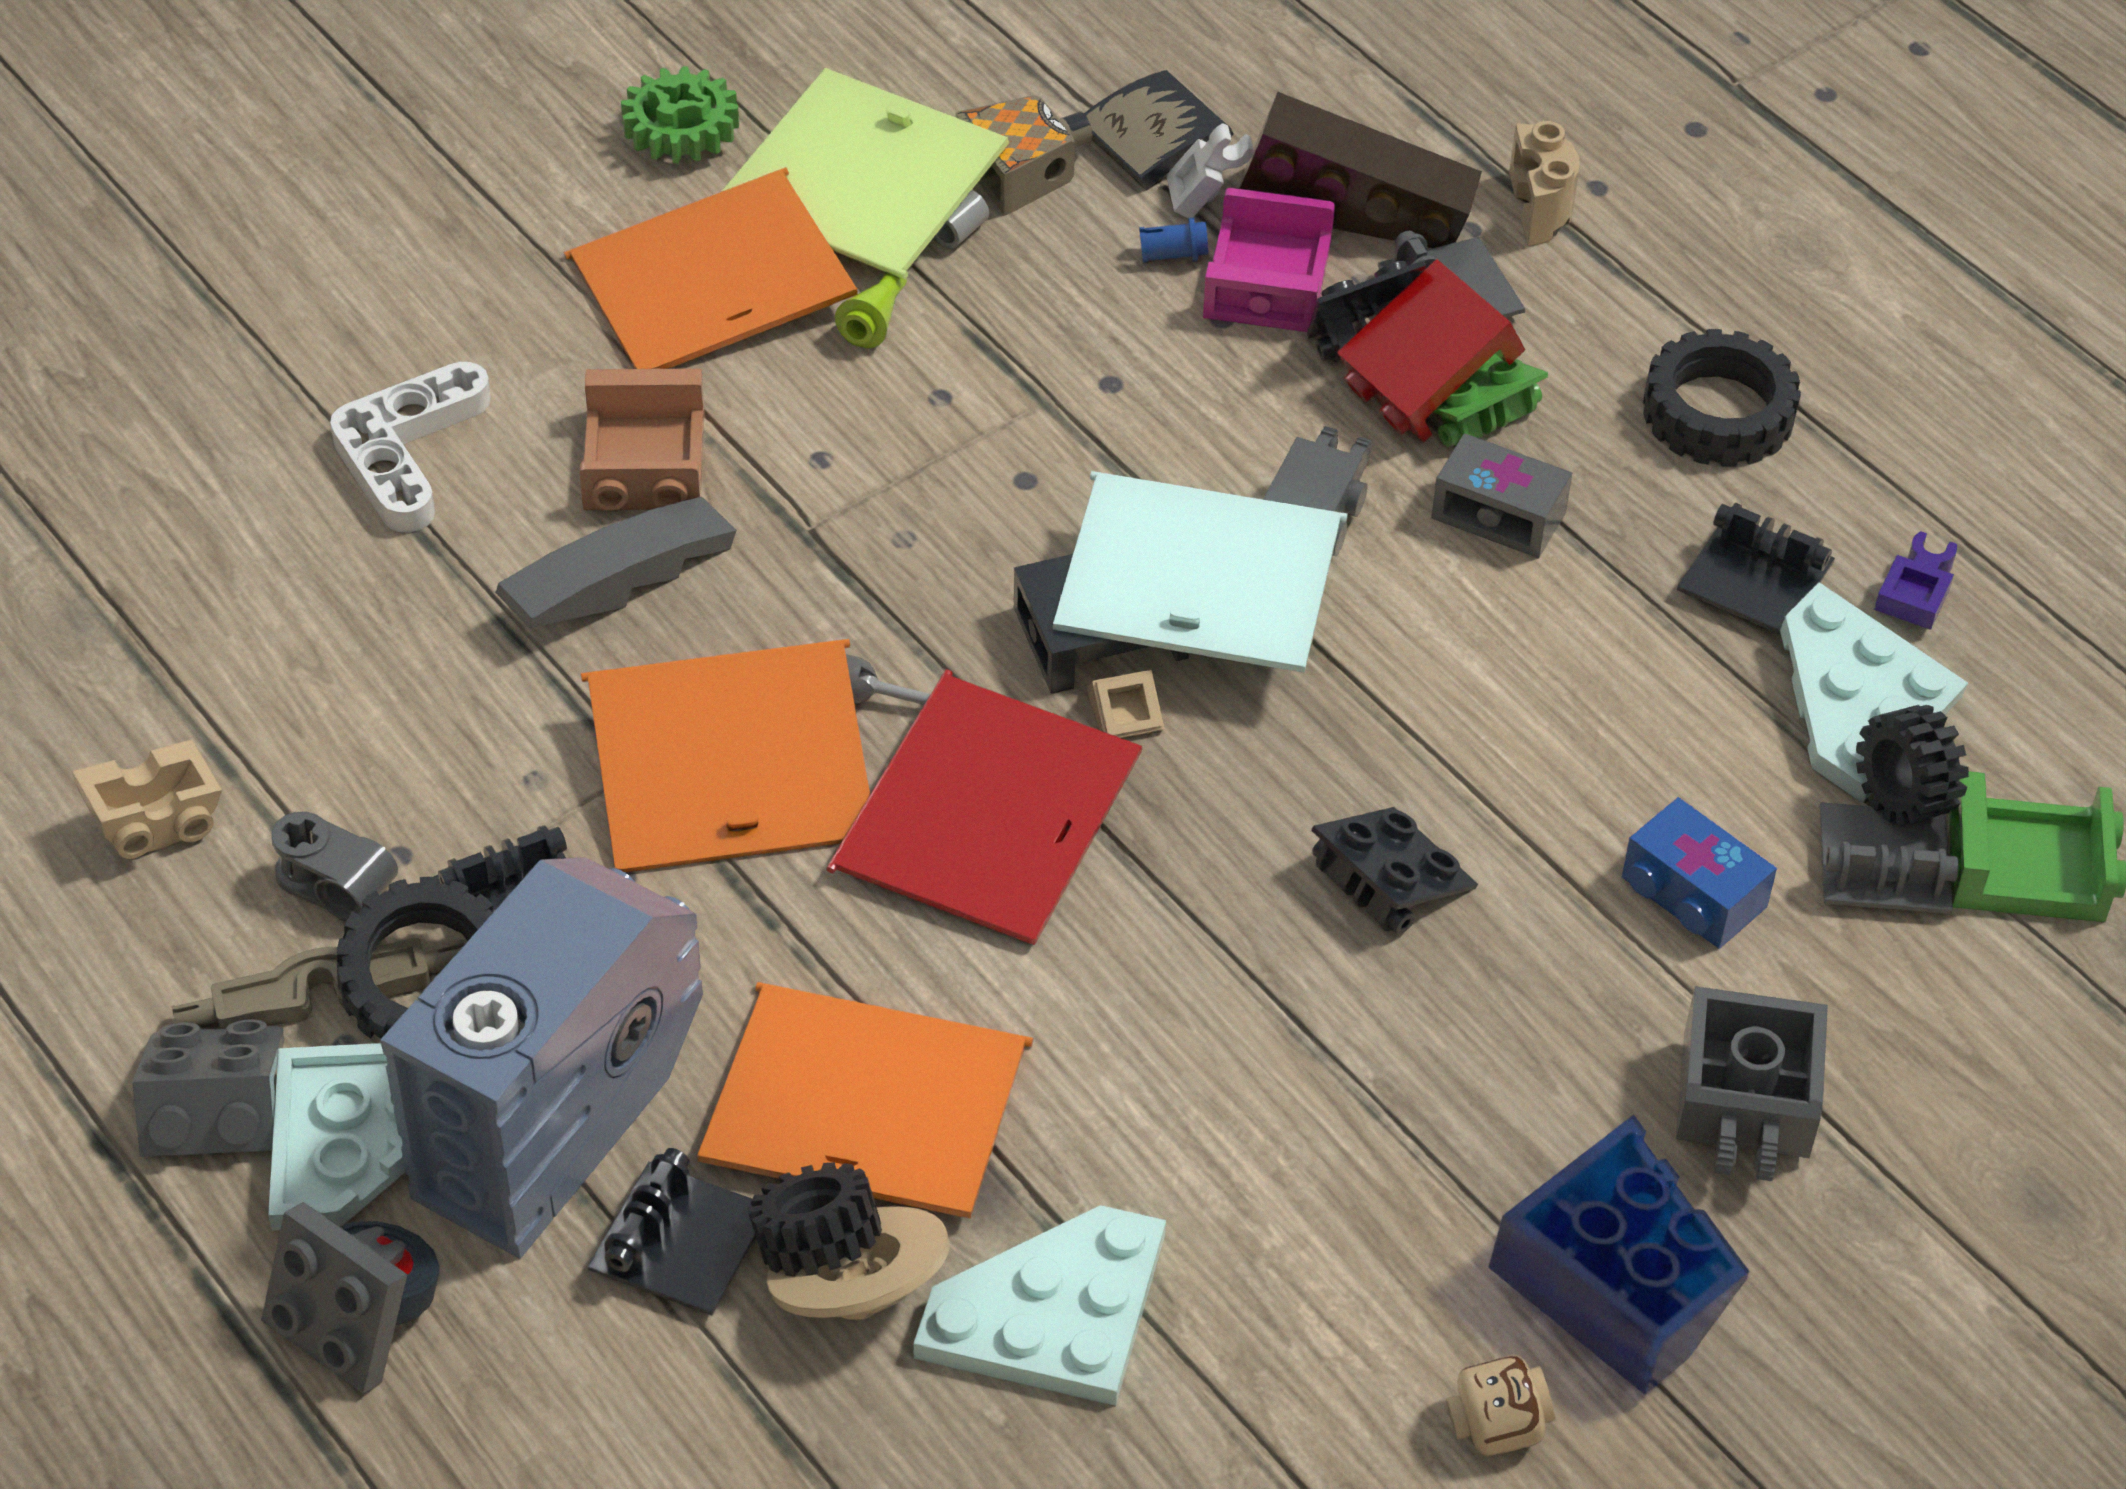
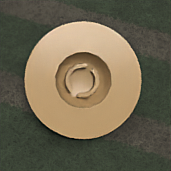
(902, 1259)

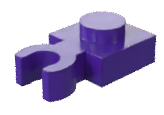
(1917, 584)

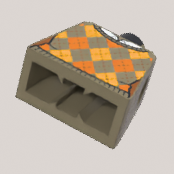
(1038, 150)

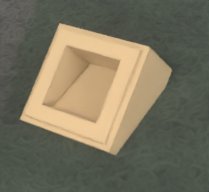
(1126, 704)

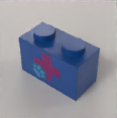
(1698, 872)

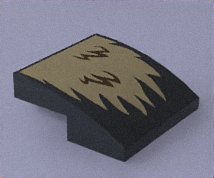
(1151, 125)

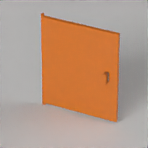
(712, 272)
(725, 749)
(867, 1089)

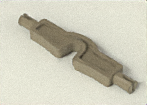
(285, 995)

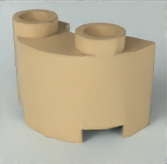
(1546, 175)
(153, 803)

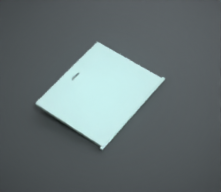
(1198, 572)

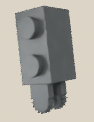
(1323, 477)

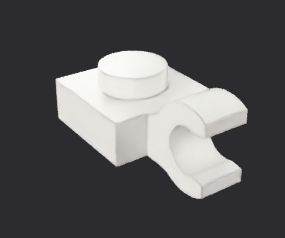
(1199, 172)

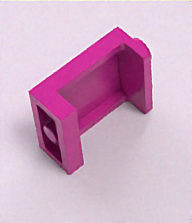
(1269, 260)

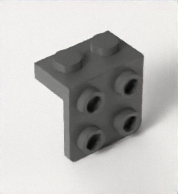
(207, 1089)

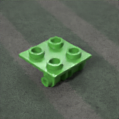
(1490, 399)

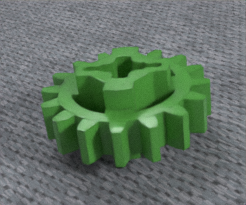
(680, 114)

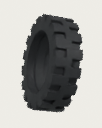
(1711, 436)
(381, 916)

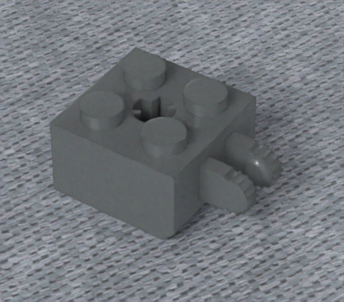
(1752, 1076)

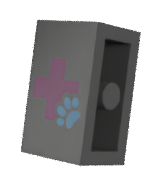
(1501, 495)

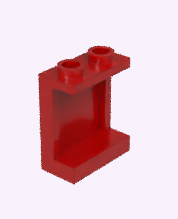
(1426, 348)

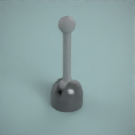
(865, 684)

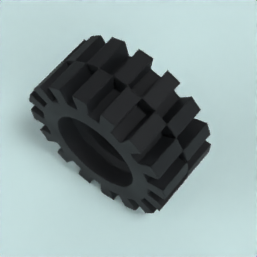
(1912, 764)
(815, 1219)

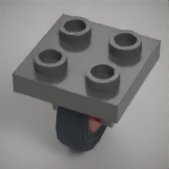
(346, 1290)

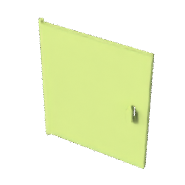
(874, 167)

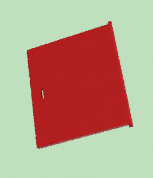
(984, 806)

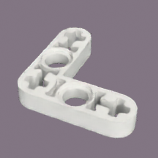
(389, 431)

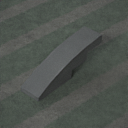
(605, 565)

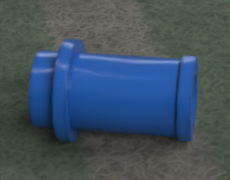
(1174, 241)

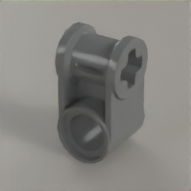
(332, 869)

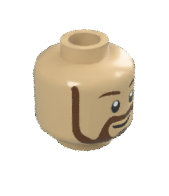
(1501, 1405)

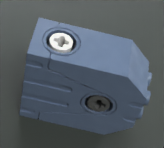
(540, 1046)

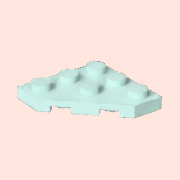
(1852, 671)
(332, 1131)
(1051, 1308)

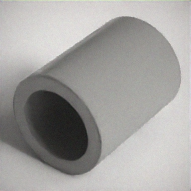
(964, 220)

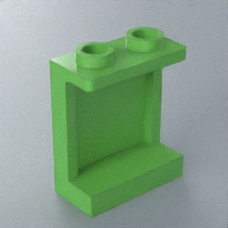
(2036, 855)

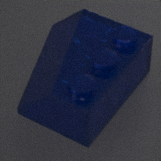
(1620, 1258)

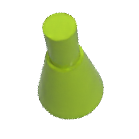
(867, 315)

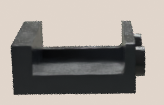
(1035, 602)

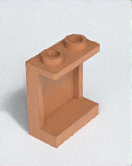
(642, 438)

